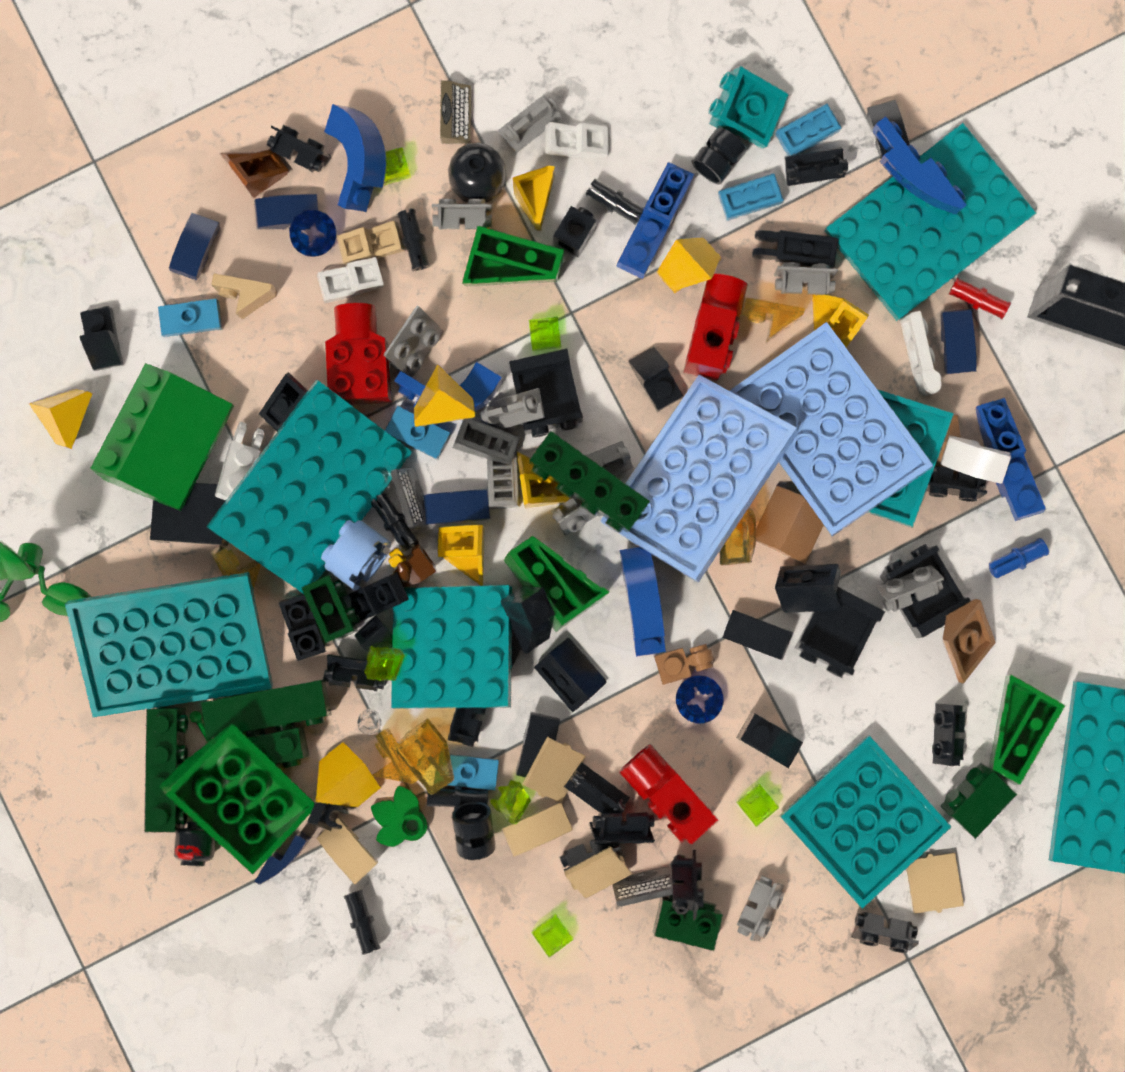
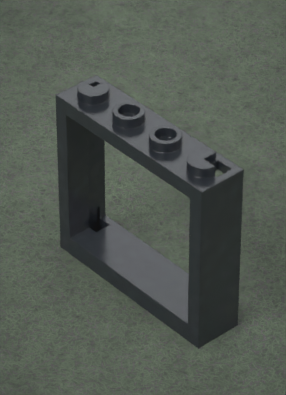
(1091, 311)

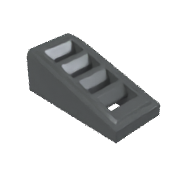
(483, 451)

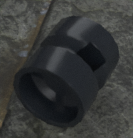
(722, 151)
(473, 830)

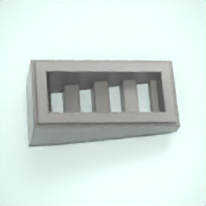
(503, 502)

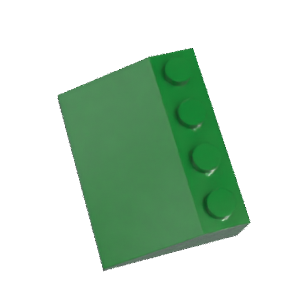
(162, 437)
(239, 797)

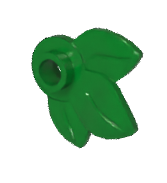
(394, 818)

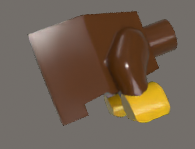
(412, 567)

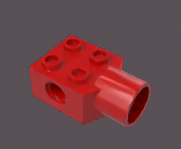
(716, 321)
(356, 356)
(656, 779)

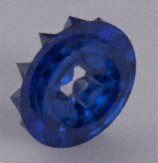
(320, 244)
(712, 705)

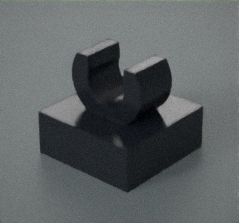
(373, 634)
(325, 815)

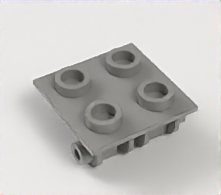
(413, 342)

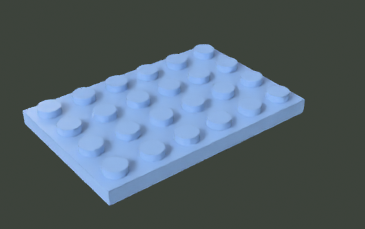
(849, 439)
(704, 475)

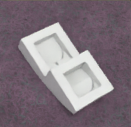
(576, 141)
(351, 280)
(975, 460)

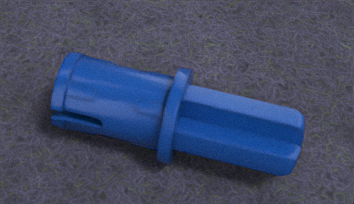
(1018, 558)

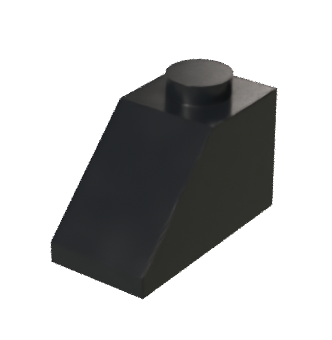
(529, 616)
(769, 739)

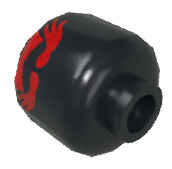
(193, 845)

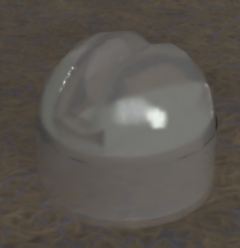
(372, 726)

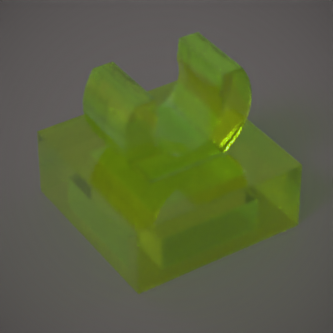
(396, 166)
(545, 333)
(383, 663)
(512, 801)
(757, 805)
(552, 935)

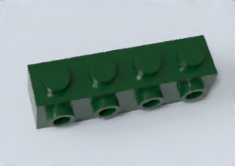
(589, 482)
(268, 708)
(164, 755)

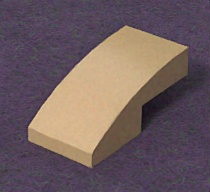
(371, 242)
(537, 829)
(347, 851)

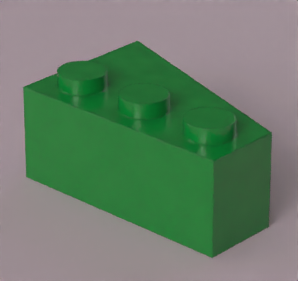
(508, 259)
(565, 587)
(1021, 728)

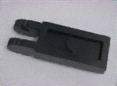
(797, 248)

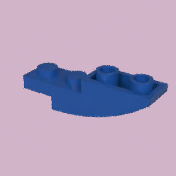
(923, 180)
(655, 220)
(1001, 433)

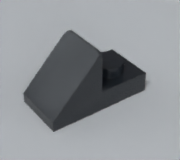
(100, 338)
(655, 378)
(282, 401)

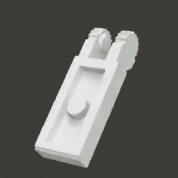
(920, 354)
(238, 460)

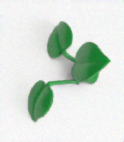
(24, 566)

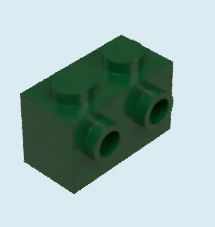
(330, 608)
(283, 746)
(978, 800)
(686, 930)

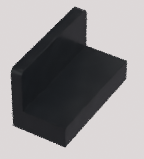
(809, 588)
(570, 674)

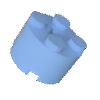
(355, 554)

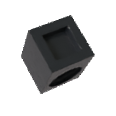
(575, 243)

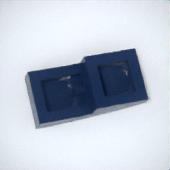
(279, 211)
(193, 246)
(958, 341)
(456, 506)
(277, 862)

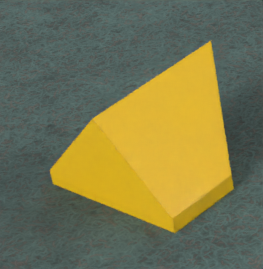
(533, 193)
(688, 263)
(840, 315)
(442, 401)
(63, 415)
(534, 489)
(464, 549)
(344, 779)

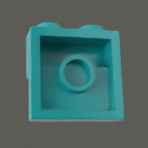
(748, 106)

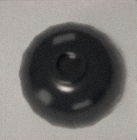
(477, 172)

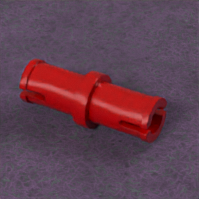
(979, 298)

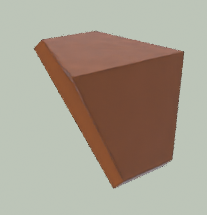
(256, 169)

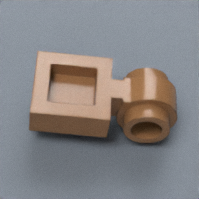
(675, 665)

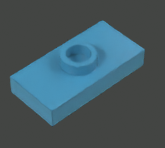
(808, 130)
(750, 197)
(189, 317)
(427, 438)
(474, 772)

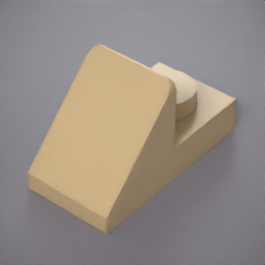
(251, 293)

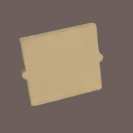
(553, 769)
(597, 872)
(934, 883)

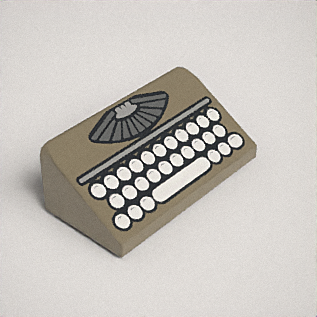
(455, 113)

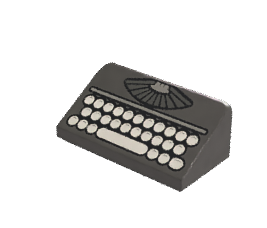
(410, 496)
(643, 886)

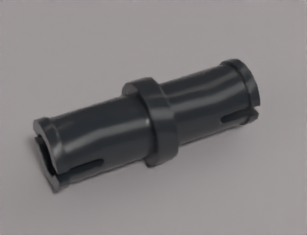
(615, 201)
(413, 239)
(394, 522)
(456, 797)
(362, 922)

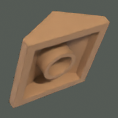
(789, 525)
(967, 638)

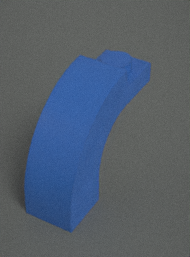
(364, 155)
(480, 385)
(643, 601)

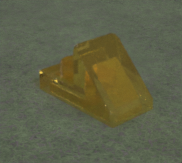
(779, 315)
(228, 562)
(396, 769)

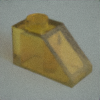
(741, 543)
(427, 756)

